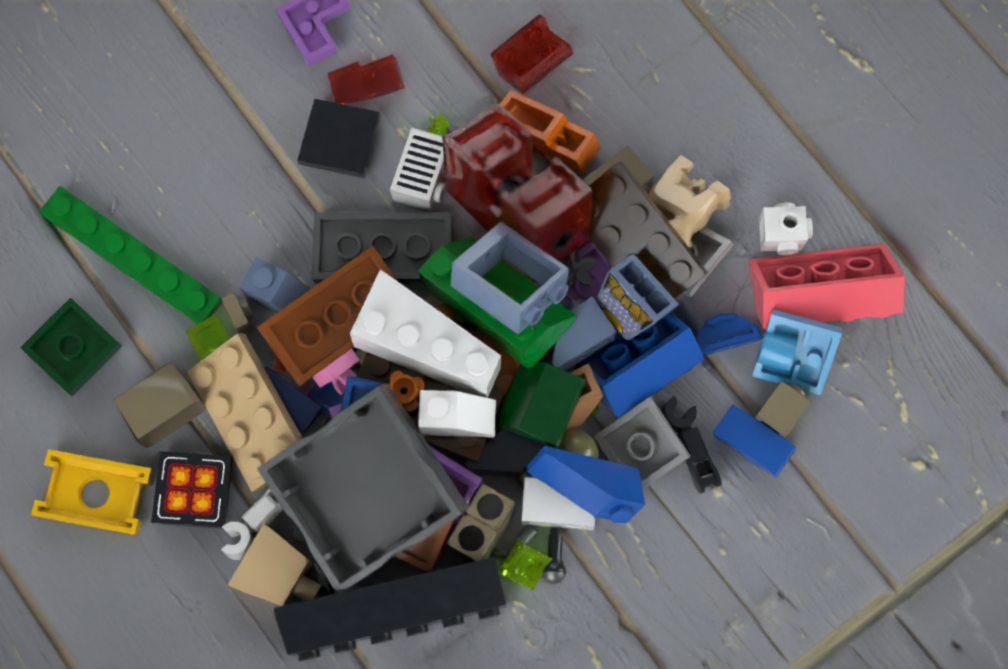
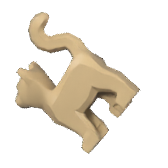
(680, 205)

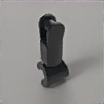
(694, 445)

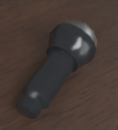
(555, 571)

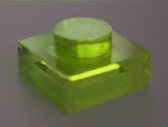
(207, 336)
(525, 564)

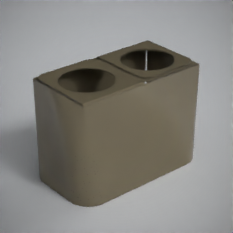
(158, 405)
(487, 526)

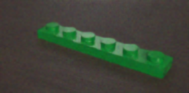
(130, 256)

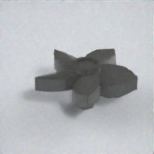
(579, 268)

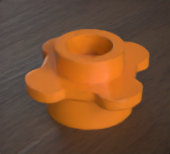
(413, 385)

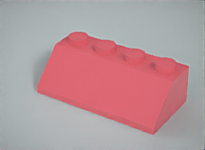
(829, 284)

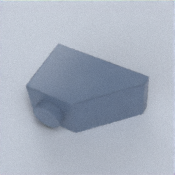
(271, 286)
(585, 336)

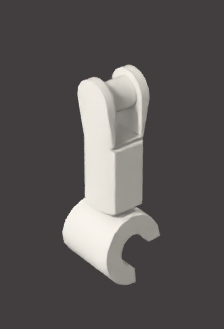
(261, 513)

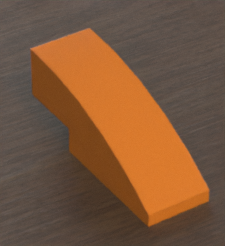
(553, 132)

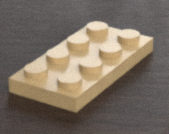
(244, 406)

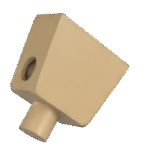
(275, 571)

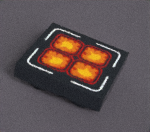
(192, 490)

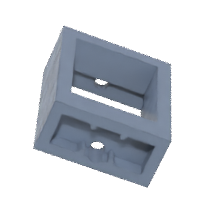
(486, 253)

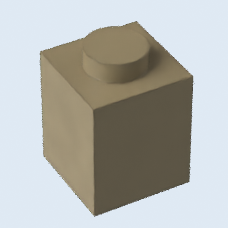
(783, 408)

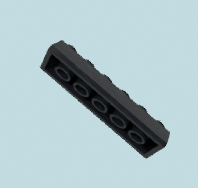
(391, 608)

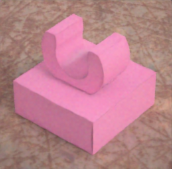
(337, 372)

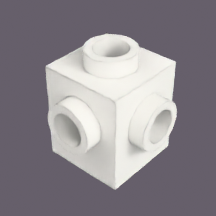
(784, 228)

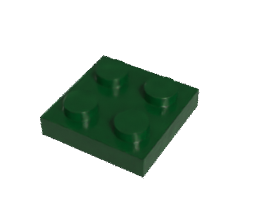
(71, 347)

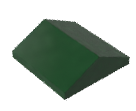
(540, 403)

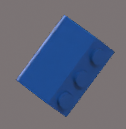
(643, 365)

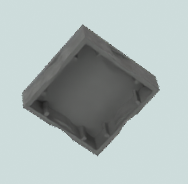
(363, 487)

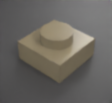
(239, 313)

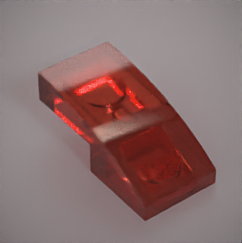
(365, 82)

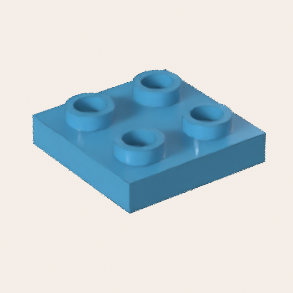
(797, 351)

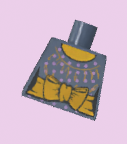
(633, 298)

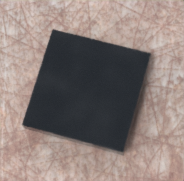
(339, 138)

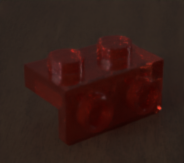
(530, 54)

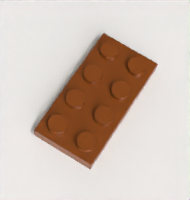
(319, 322)

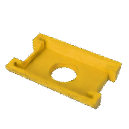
(71, 475)

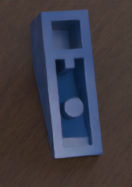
(593, 484)

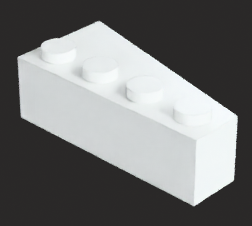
(421, 338)

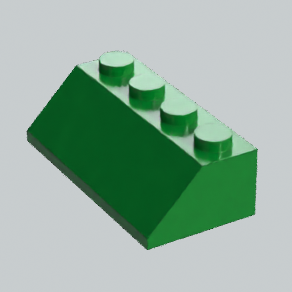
(526, 346)

